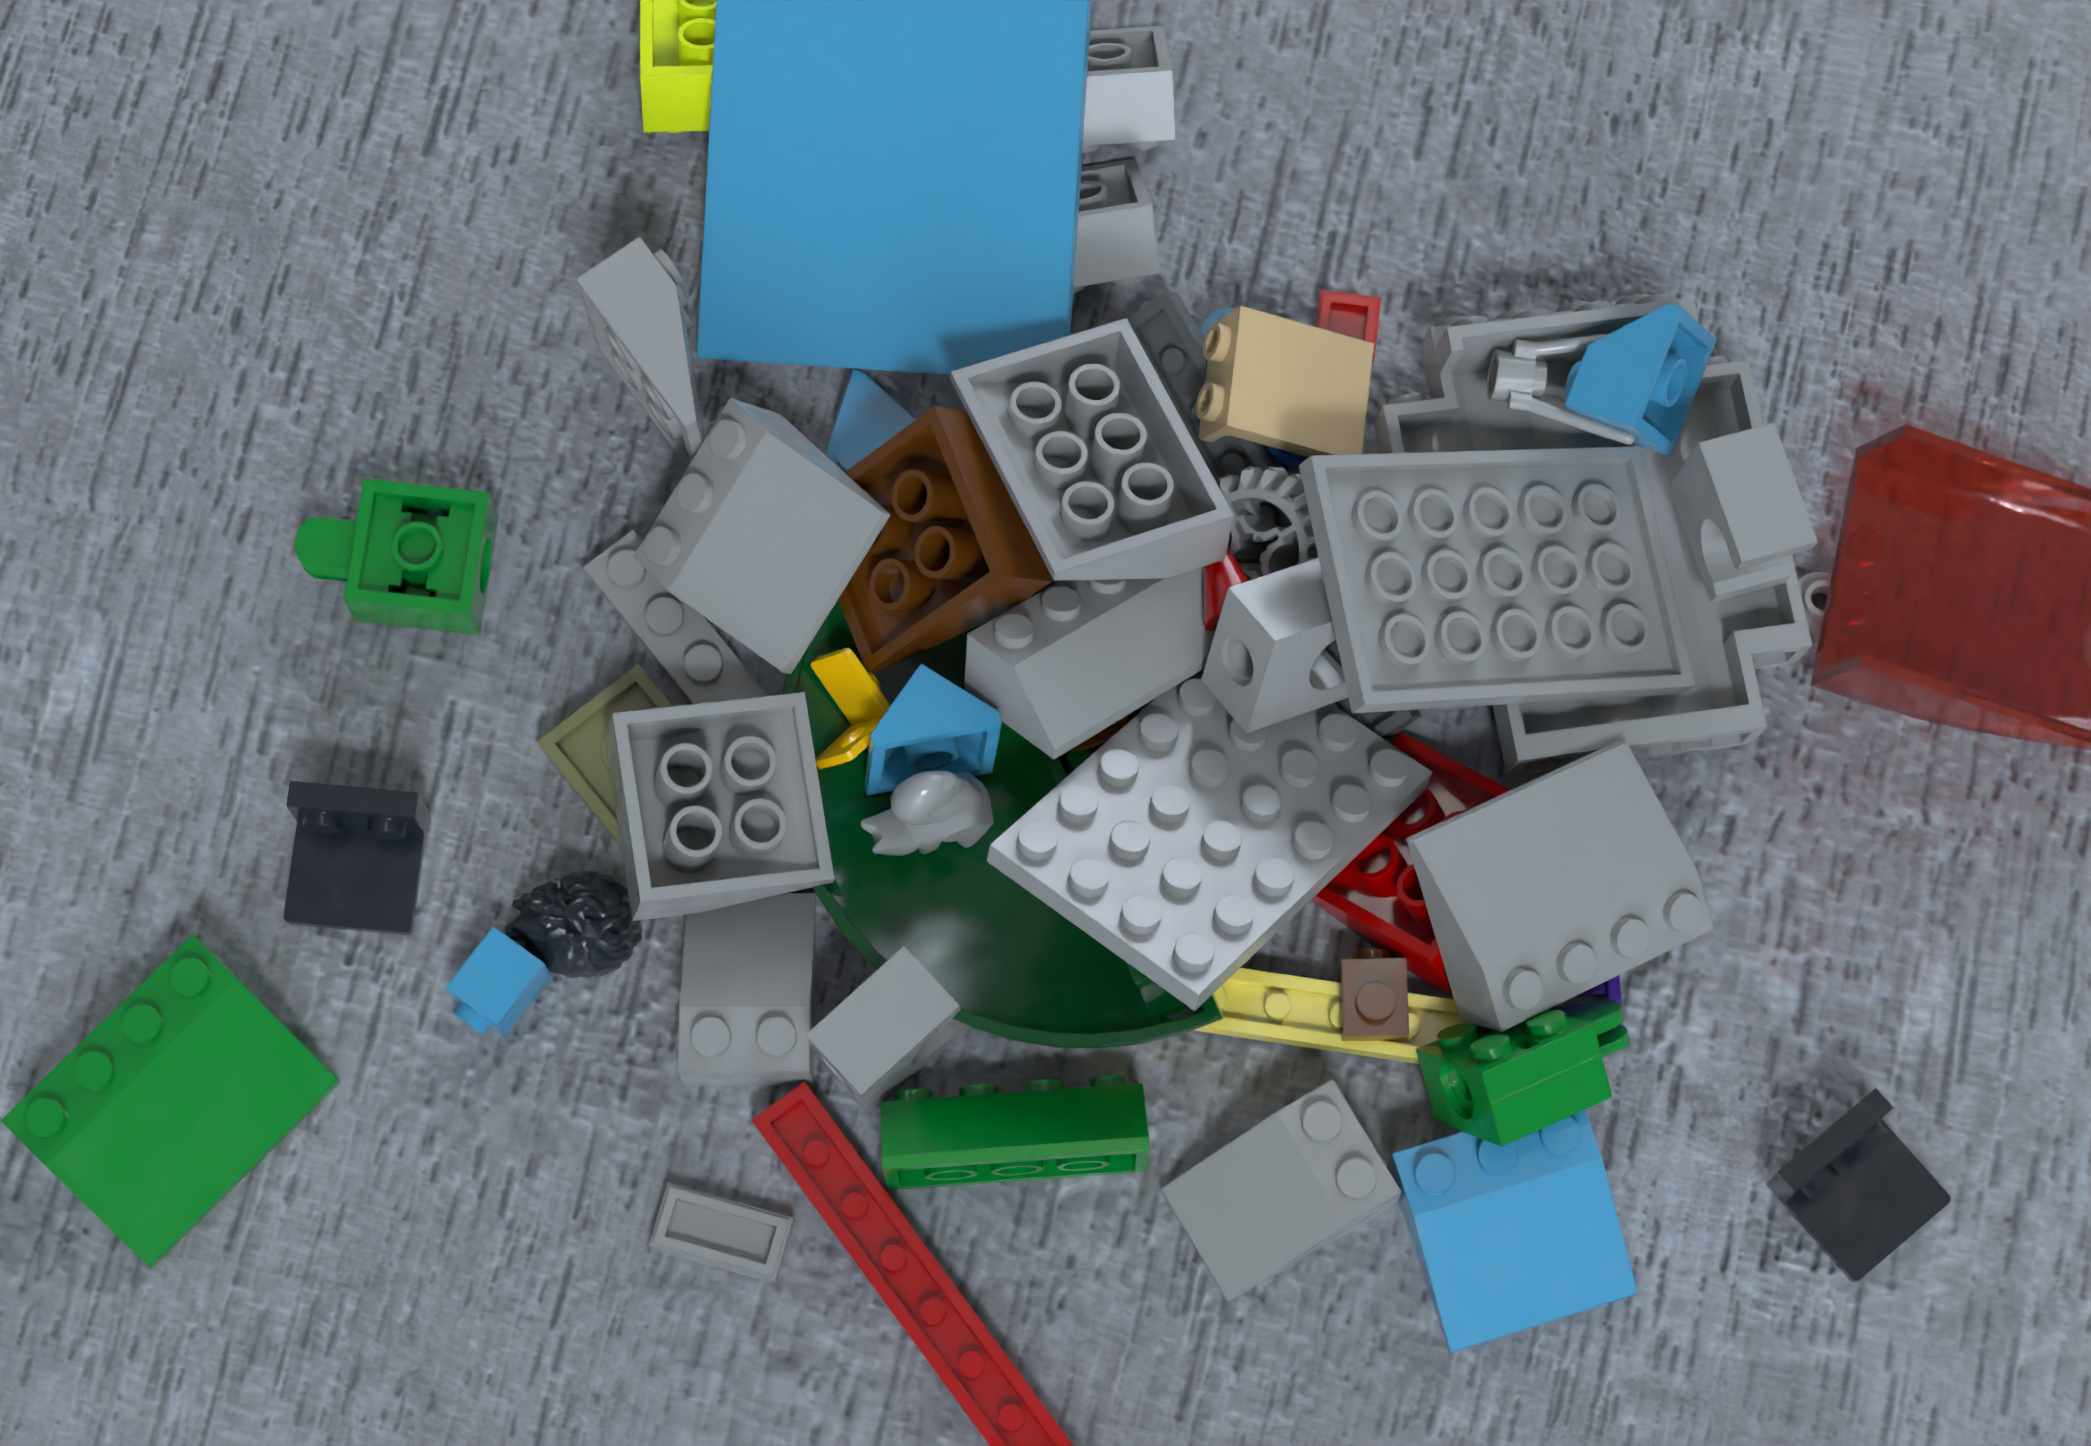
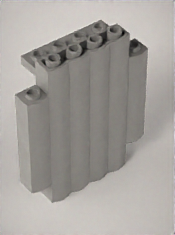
(1721, 637)

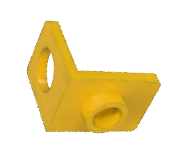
(857, 697)

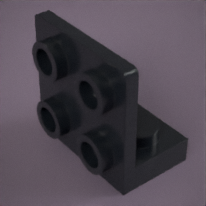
(355, 857)
(1859, 1189)

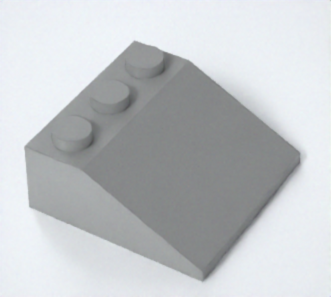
(644, 338)
(762, 533)
(717, 804)

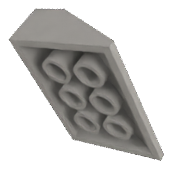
(1097, 458)
(1556, 888)

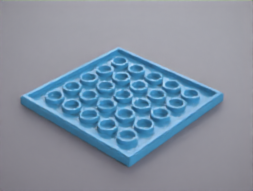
(892, 181)

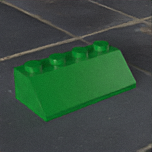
(1015, 1134)

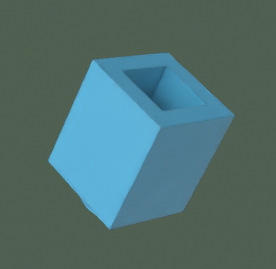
(496, 984)

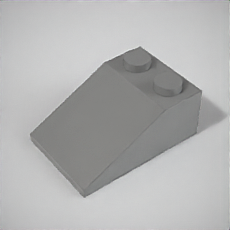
(749, 994)
(1282, 1191)

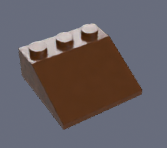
(948, 549)

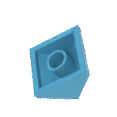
(931, 729)

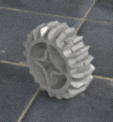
(1253, 529)

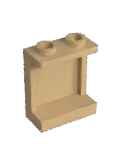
(1284, 384)

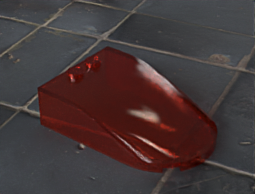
(1961, 592)

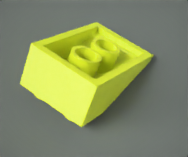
(676, 64)

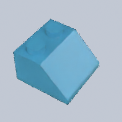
(1643, 377)

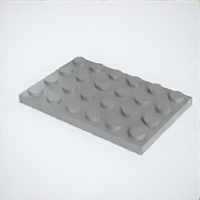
(1495, 577)
(1202, 838)

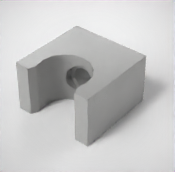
(1742, 511)
(1272, 650)
(886, 1030)

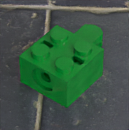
(409, 557)
(1524, 1076)

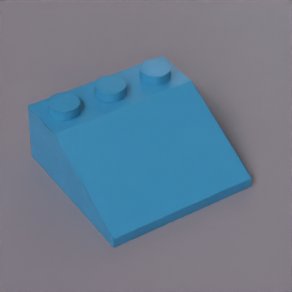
(1513, 1229)

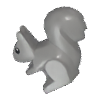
(929, 811)

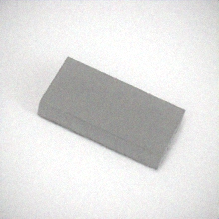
(721, 1233)

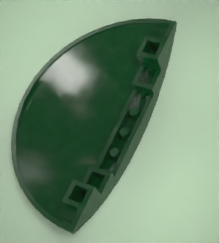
(973, 928)

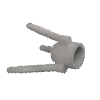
(1522, 383)

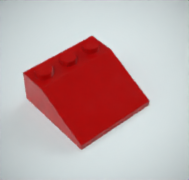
(1380, 887)

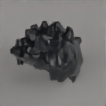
(577, 924)

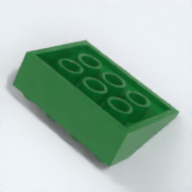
(170, 1101)

